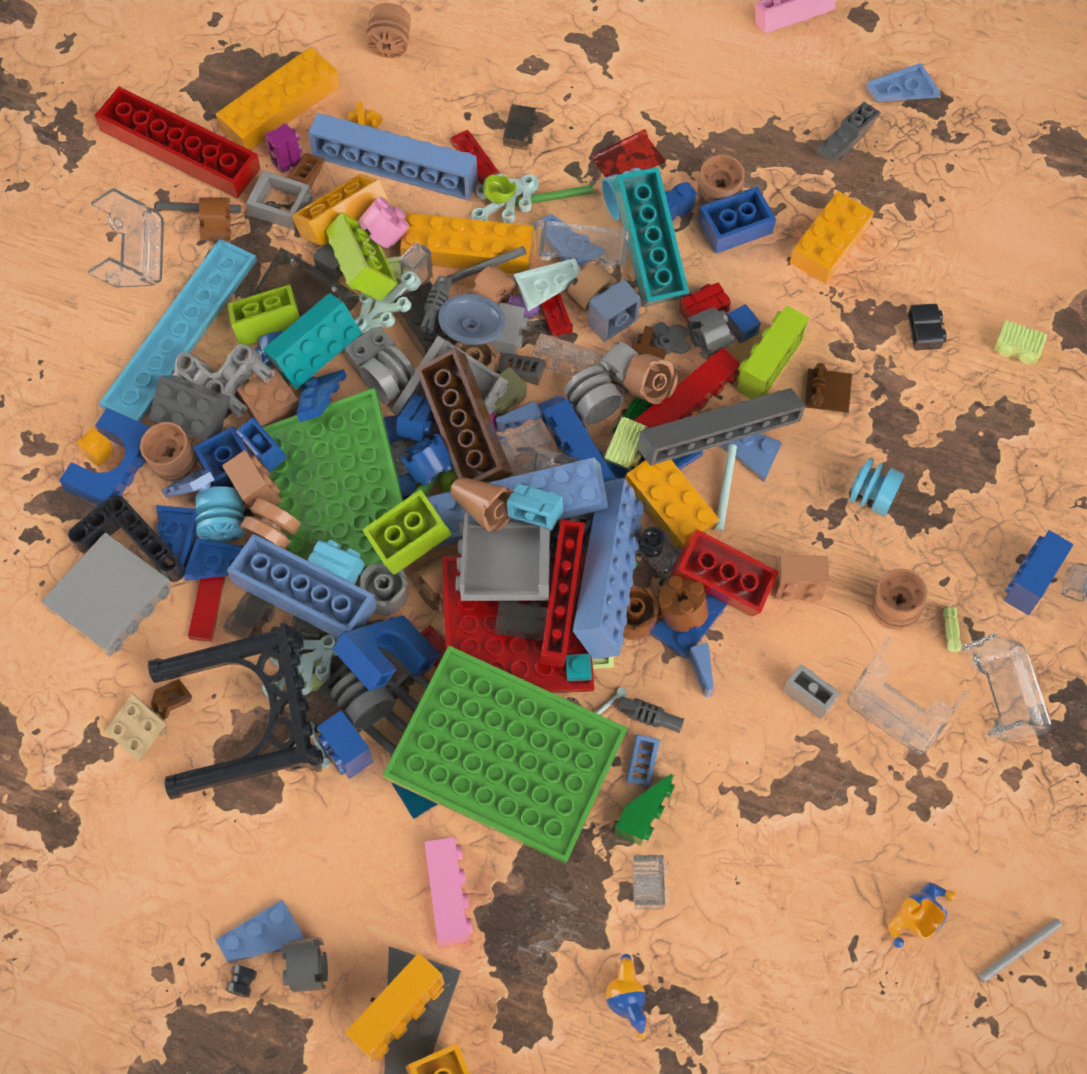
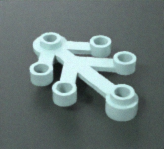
(526, 184)
(368, 321)
(308, 661)

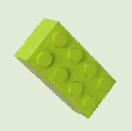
(360, 258)
(772, 353)

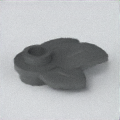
(671, 338)

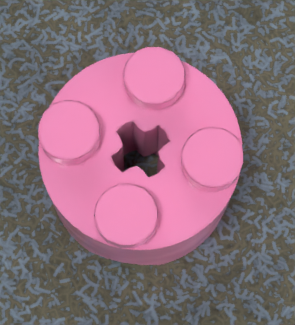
(384, 222)

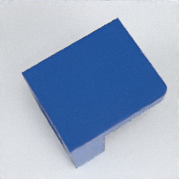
(743, 323)

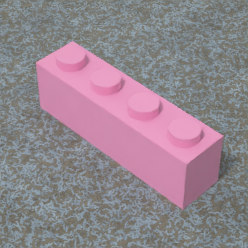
(783, 13)
(446, 891)

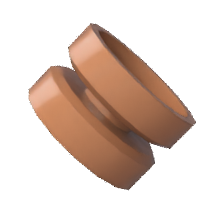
(270, 524)

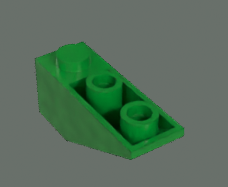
(640, 813)

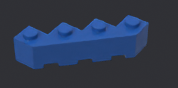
(570, 434)

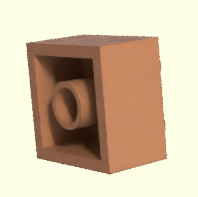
(268, 400)
(252, 479)
(801, 577)

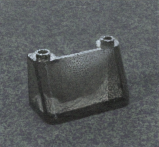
(306, 281)

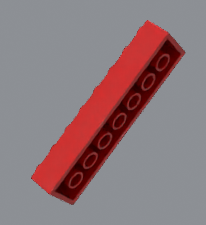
(178, 142)

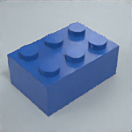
(736, 219)
(1037, 571)

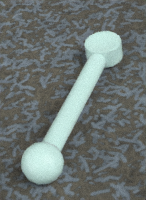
(621, 692)
(326, 764)

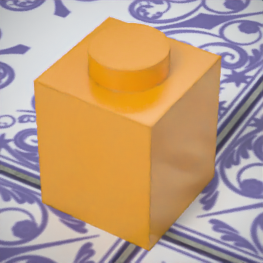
(95, 447)

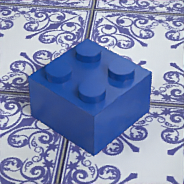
(216, 452)
(344, 744)

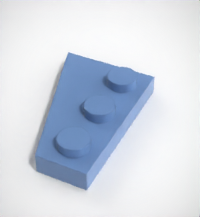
(904, 85)

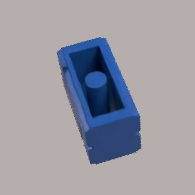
(415, 419)
(261, 444)

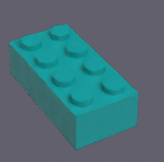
(312, 341)

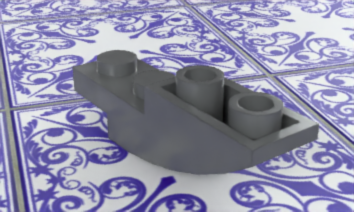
(849, 133)

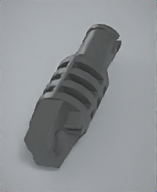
(438, 295)
(649, 714)

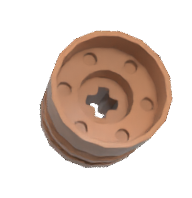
(388, 30)
(720, 178)
(168, 451)
(899, 587)

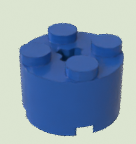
(427, 459)

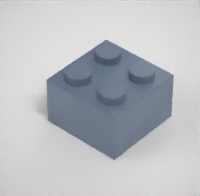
(613, 310)

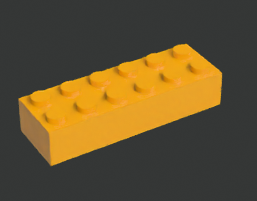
(278, 98)
(468, 241)

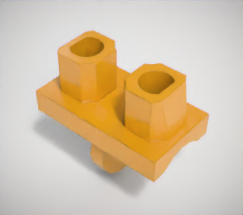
(365, 117)

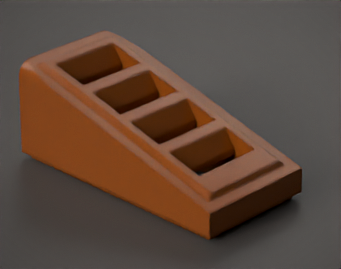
(307, 172)

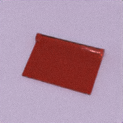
(628, 154)

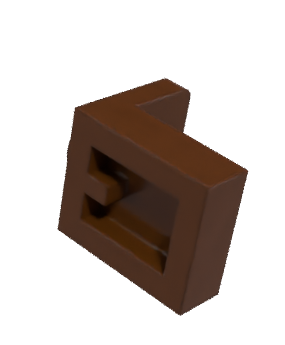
(169, 698)

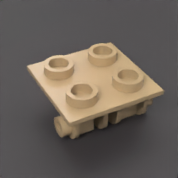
(136, 727)

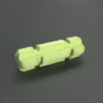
(952, 629)

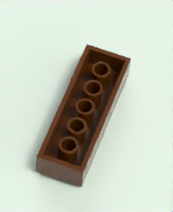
(463, 418)

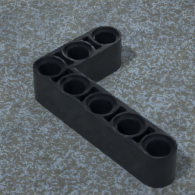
(114, 519)

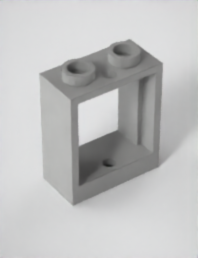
(261, 190)

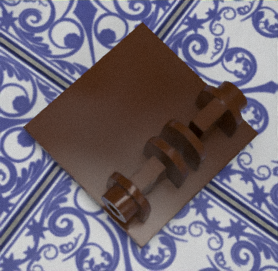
(828, 389)

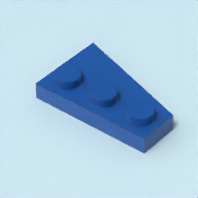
(316, 394)
(177, 530)
(210, 559)
(683, 641)

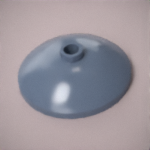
(471, 319)

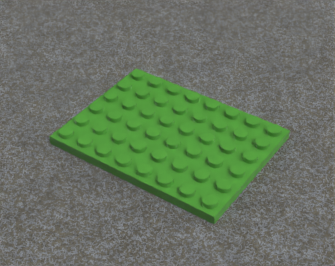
(336, 474)
(506, 754)

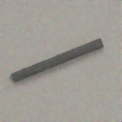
(181, 206)
(481, 266)

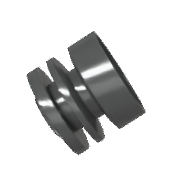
(361, 705)

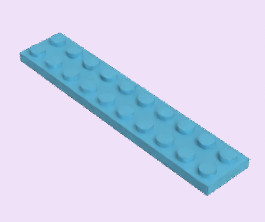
(179, 329)

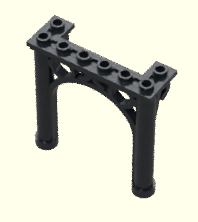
(286, 646)

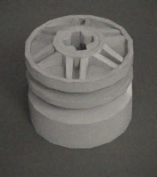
(387, 373)
(593, 395)

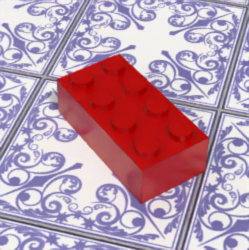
(725, 572)

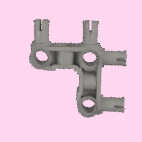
(229, 377)

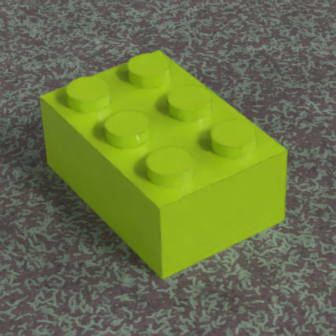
(263, 314)
(407, 532)

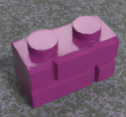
(284, 147)

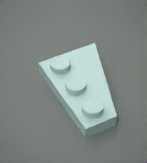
(546, 281)

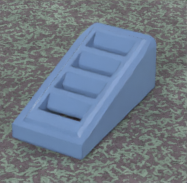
(518, 416)
(701, 663)
(647, 741)

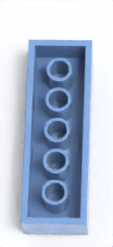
(300, 587)

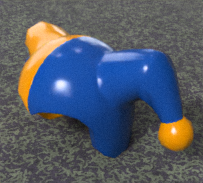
(920, 913)
(627, 996)

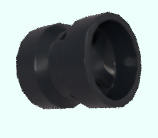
(649, 538)
(241, 981)

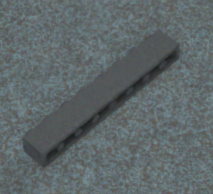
(720, 426)

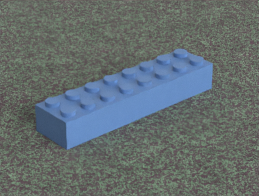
(394, 156)
(577, 483)
(609, 572)

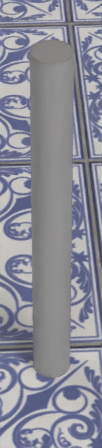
(1020, 950)

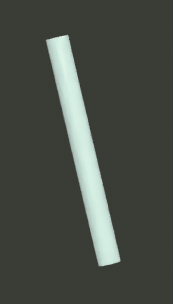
(725, 488)

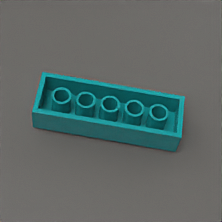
(651, 236)

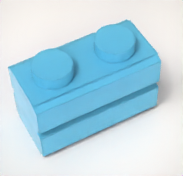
(535, 506)
(337, 561)

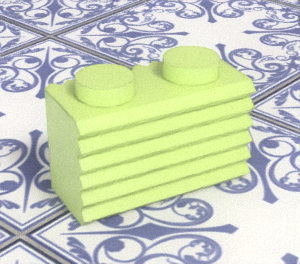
(1020, 342)
(623, 445)

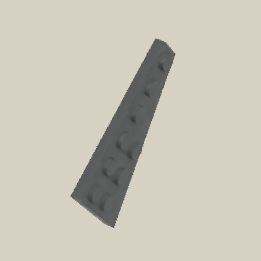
(424, 1032)

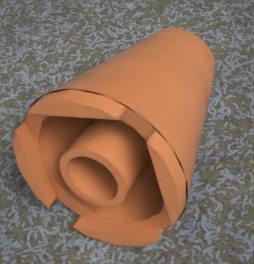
(483, 502)

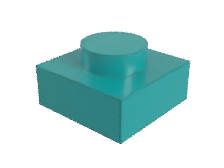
(578, 667)

